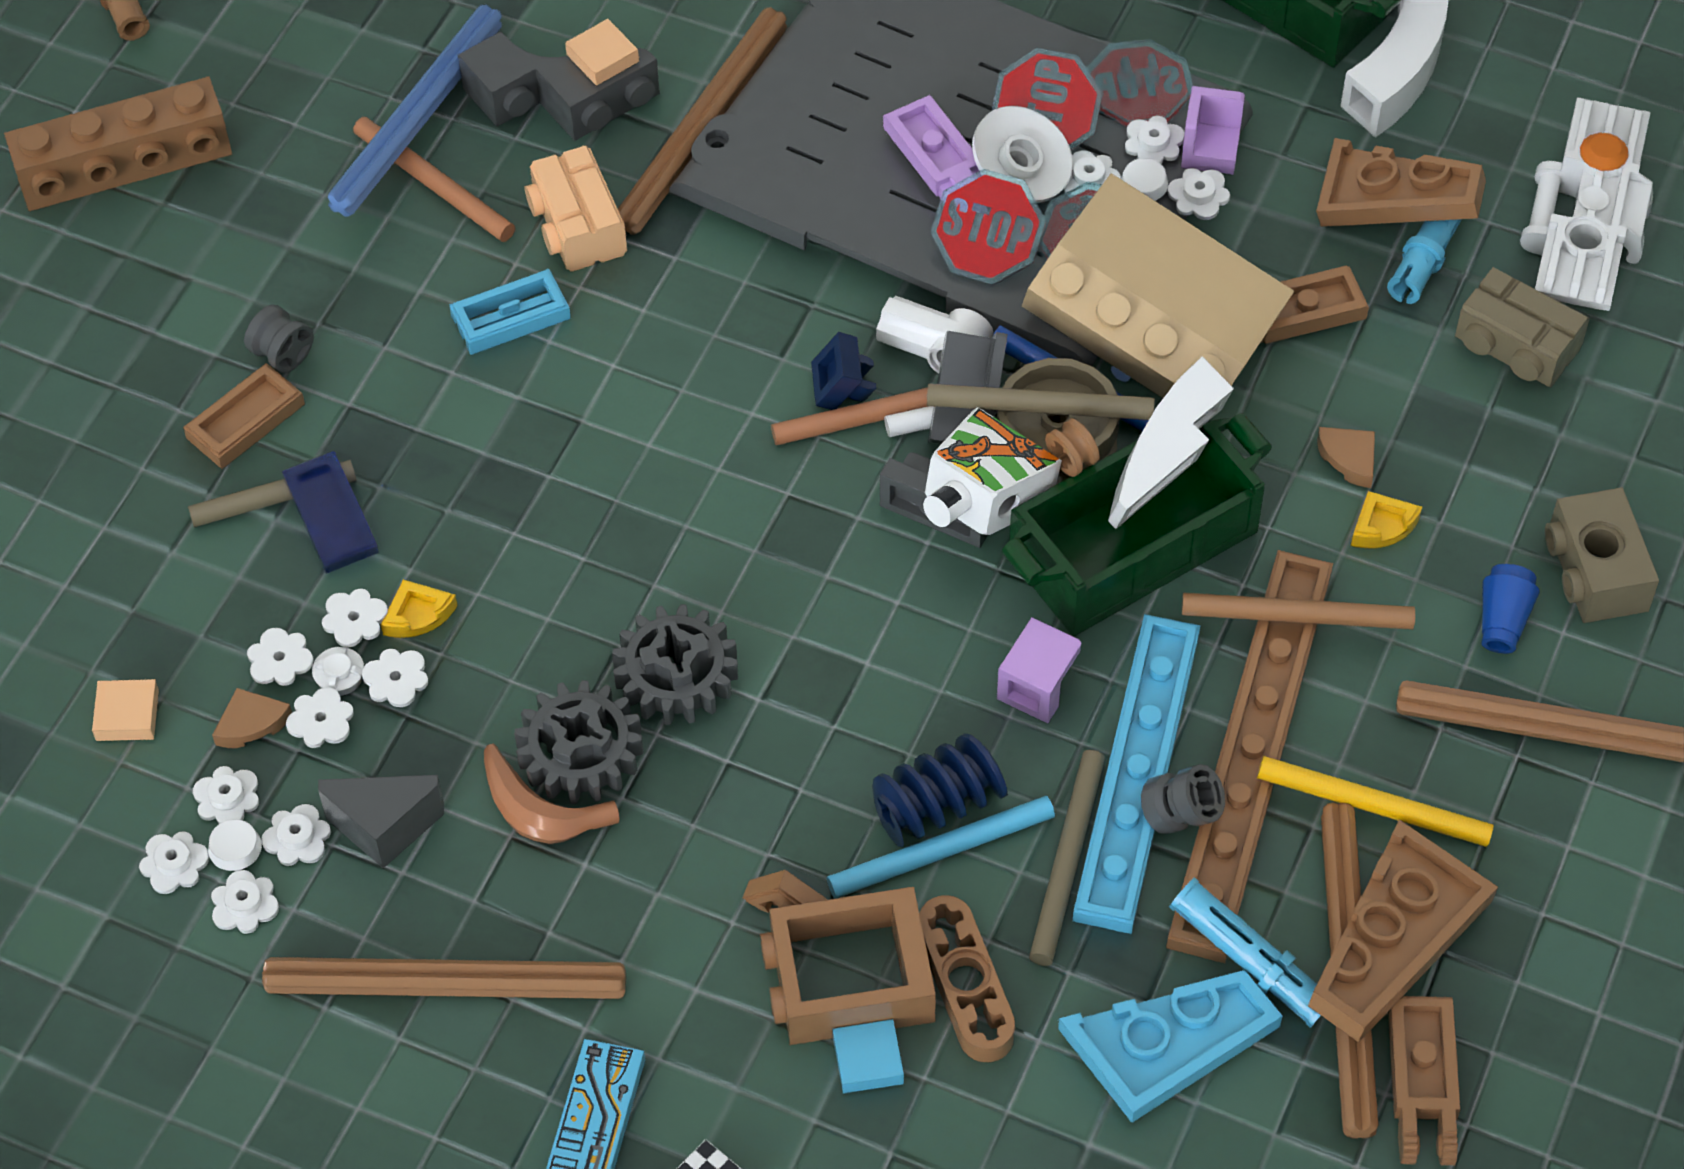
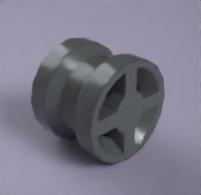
(278, 338)

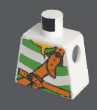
(985, 474)

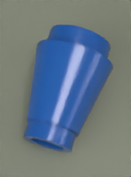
(1506, 606)

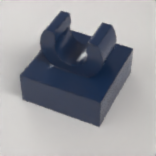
(840, 371)

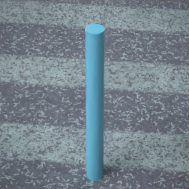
(940, 847)

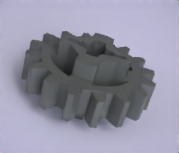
(699, 650)
(580, 745)

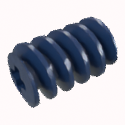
(935, 785)

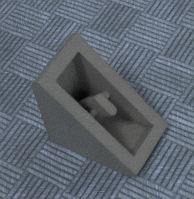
(382, 812)

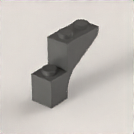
(512, 81)

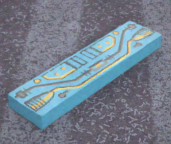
(597, 1107)

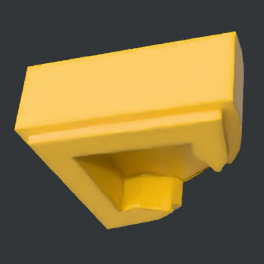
(1384, 521)
(417, 610)

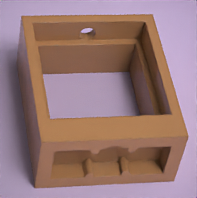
(815, 1019)

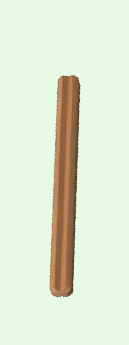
(714, 101)
(1541, 720)
(1343, 894)
(444, 977)

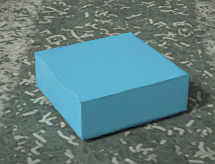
(868, 1056)

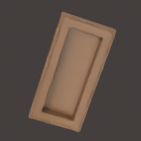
(244, 415)

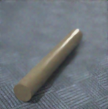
(248, 500)

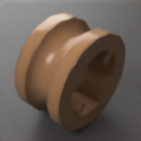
(1073, 447)

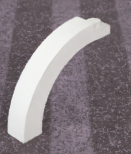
(1397, 72)

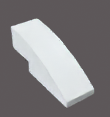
(1170, 439)

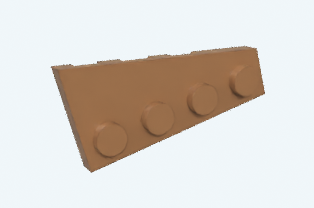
(1398, 930)

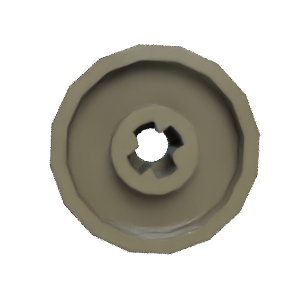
(1061, 376)

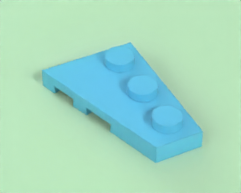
(1169, 1042)

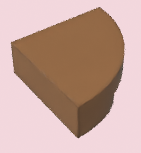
(1349, 453)
(249, 718)
(779, 890)

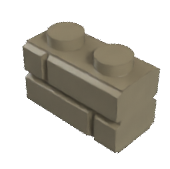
(1521, 328)

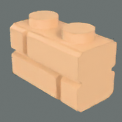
(576, 208)

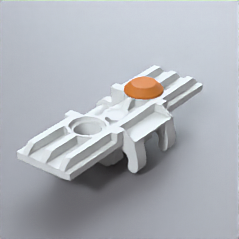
(1610, 205)

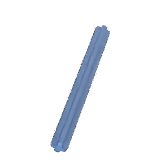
(410, 114)

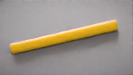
(1375, 801)

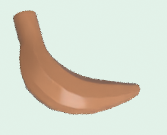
(532, 814)

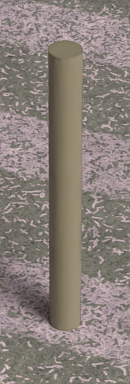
(1040, 401)
(1067, 858)

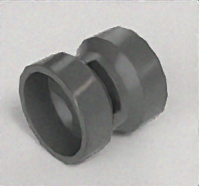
(1182, 799)

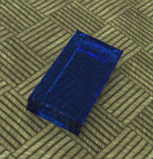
(330, 512)

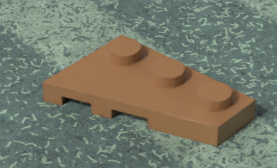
(1391, 189)

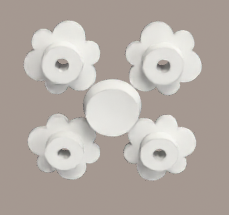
(1153, 143)
(337, 669)
(235, 847)

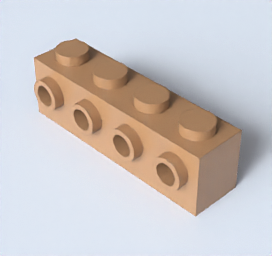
(118, 143)

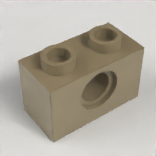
(1606, 527)

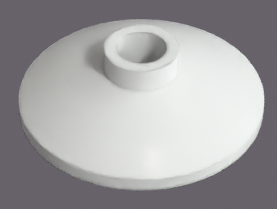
(1032, 142)

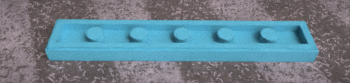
(1140, 751)

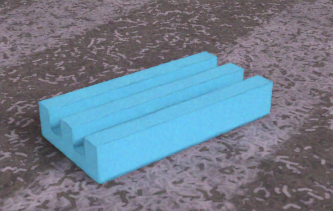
(512, 318)

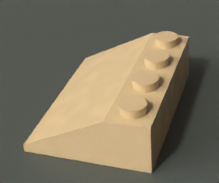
(1153, 291)

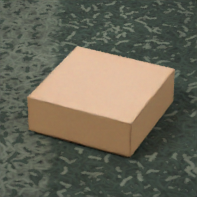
(602, 52)
(125, 710)

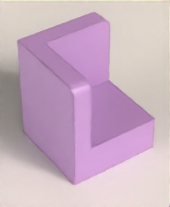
(1212, 129)
(1034, 669)

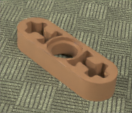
(961, 1003)

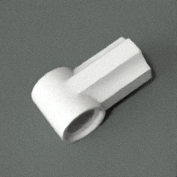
(923, 328)

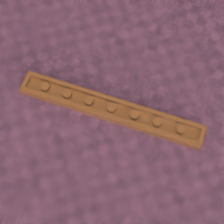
(1255, 729)

